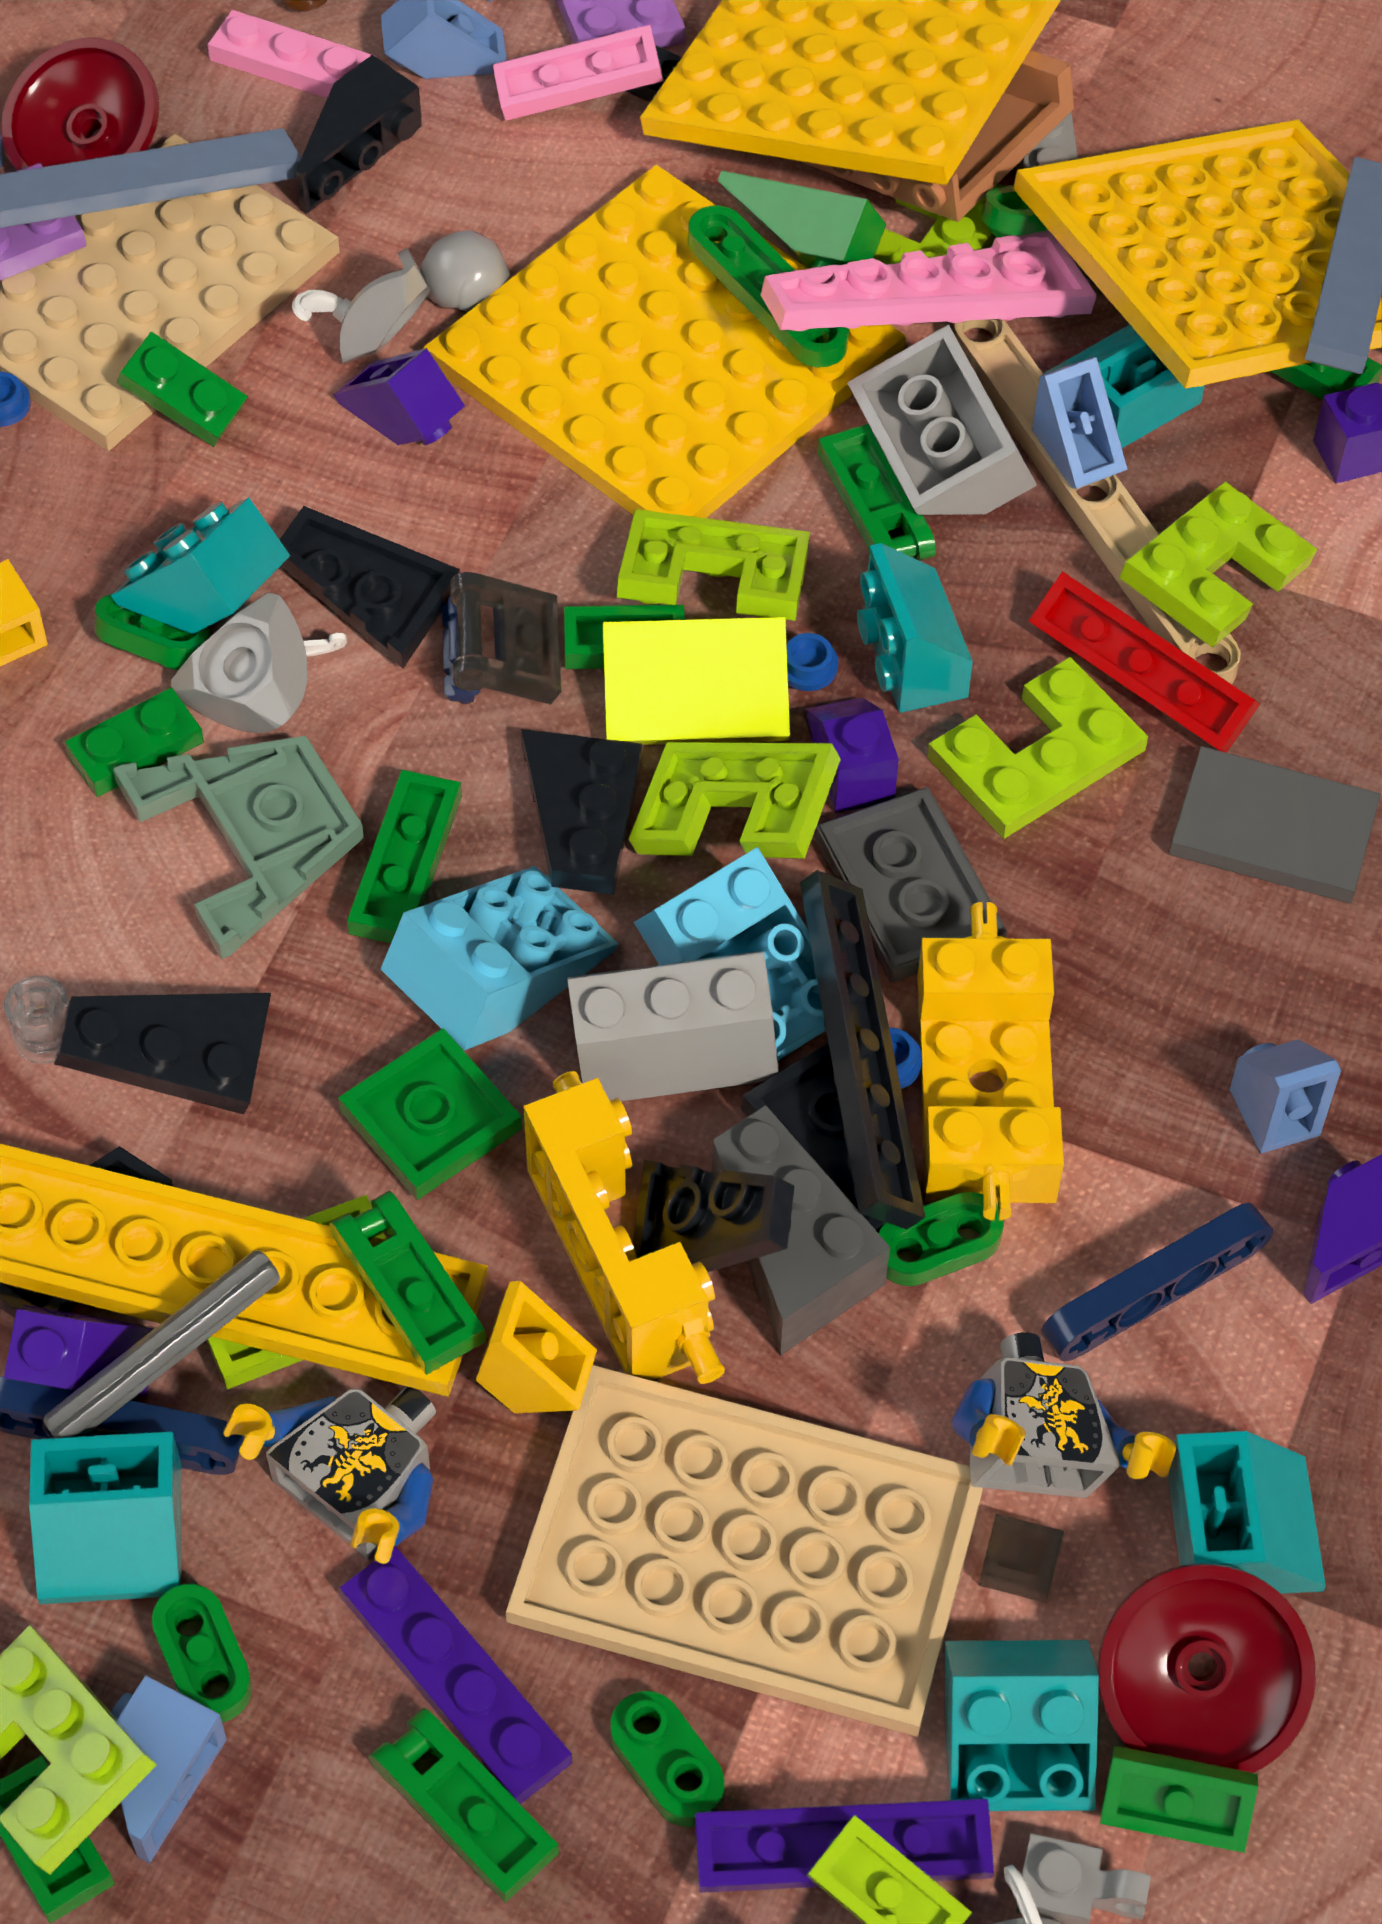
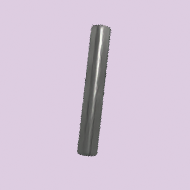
(163, 1347)

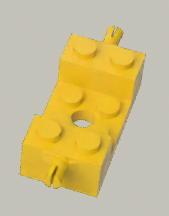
(988, 1011)
(648, 1304)

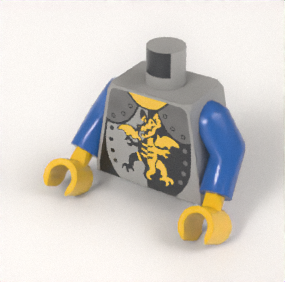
(1046, 1430)
(349, 1463)

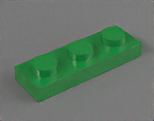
(404, 854)

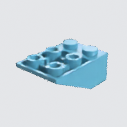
(740, 913)
(493, 954)

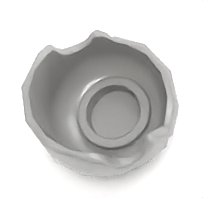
(463, 269)

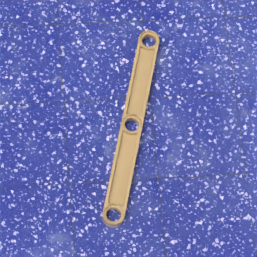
(1111, 525)

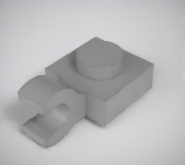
(1068, 1882)

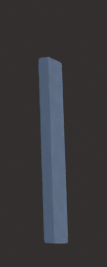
(146, 177)
(1352, 276)

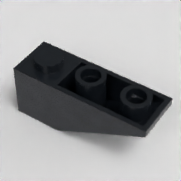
(360, 123)

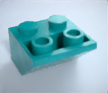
(1137, 385)
(205, 569)
(912, 631)
(1246, 1508)
(106, 1517)
(1022, 1723)

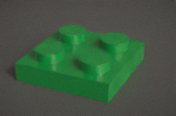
(430, 1113)

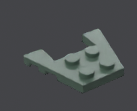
(275, 814)

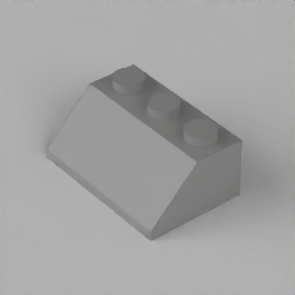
(941, 430)
(675, 1026)

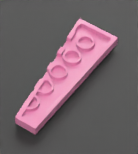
(1005, 282)

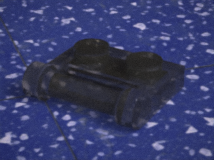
(523, 638)

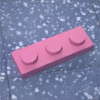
(282, 53)
(577, 72)

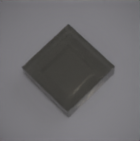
(1021, 1558)

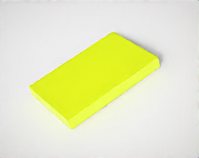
(696, 680)

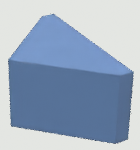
(1078, 424)

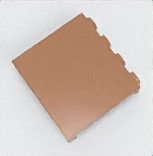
(1024, 115)

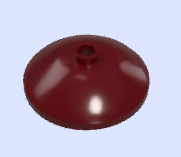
(70, 96)
(1259, 1676)

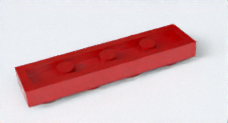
(1144, 662)

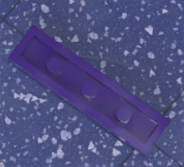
(456, 1676)
(783, 1845)

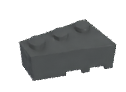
(831, 1249)

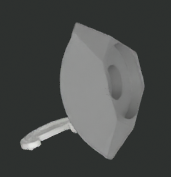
(375, 311)
(252, 668)

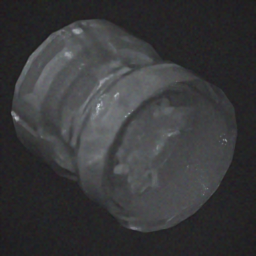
(36, 1016)

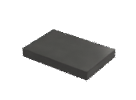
(1275, 824)
(909, 873)

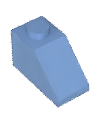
(441, 38)
(1284, 1092)
(183, 1744)

